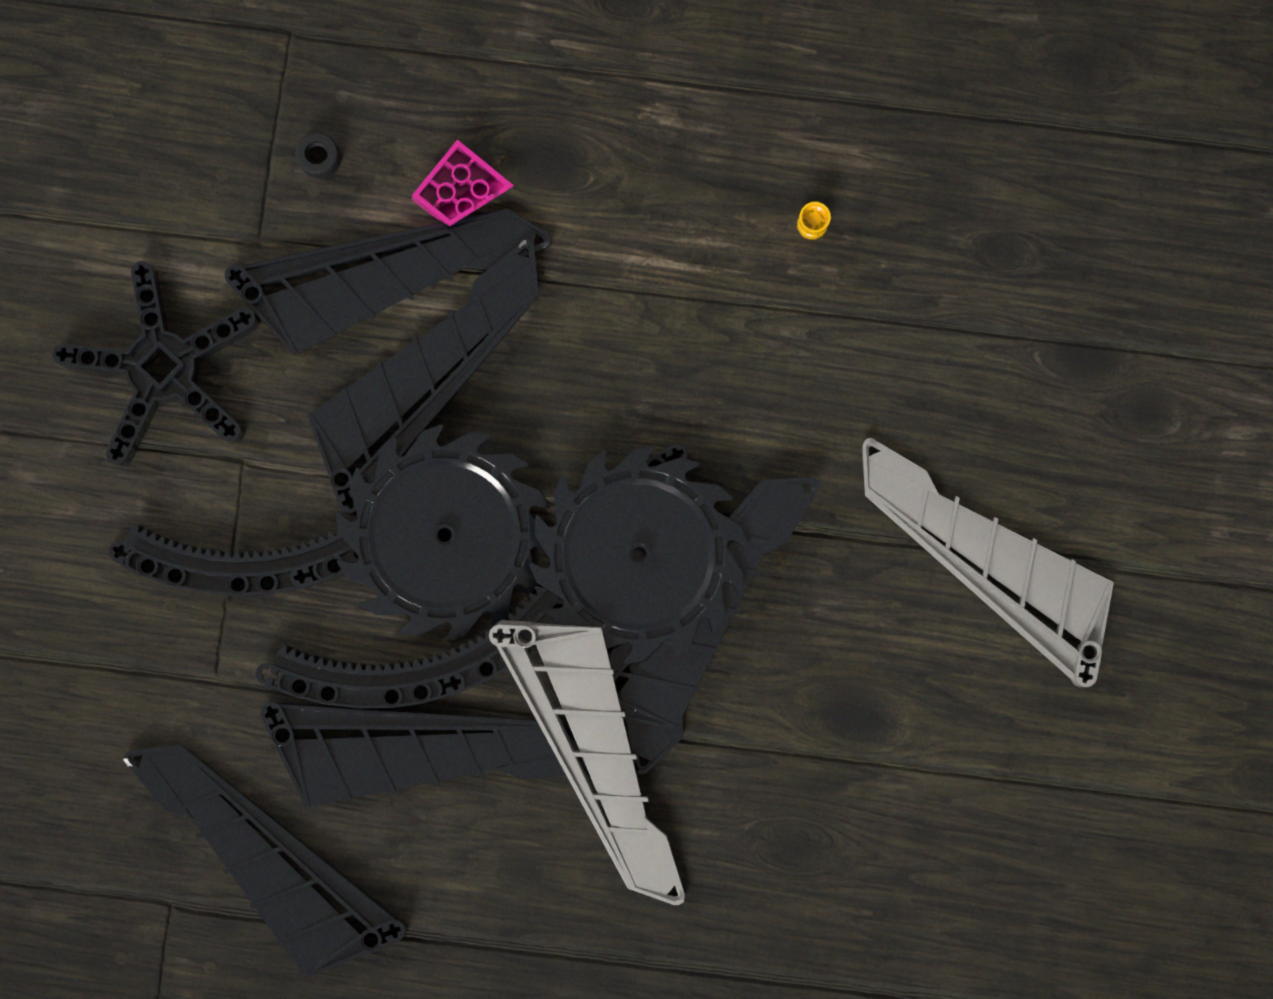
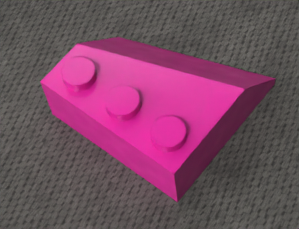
(459, 185)

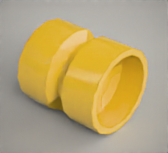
(813, 220)

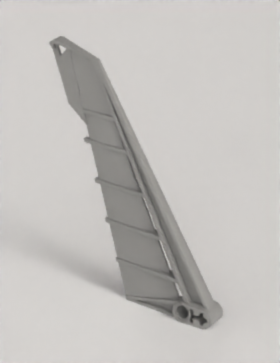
(1044, 579)
(588, 698)

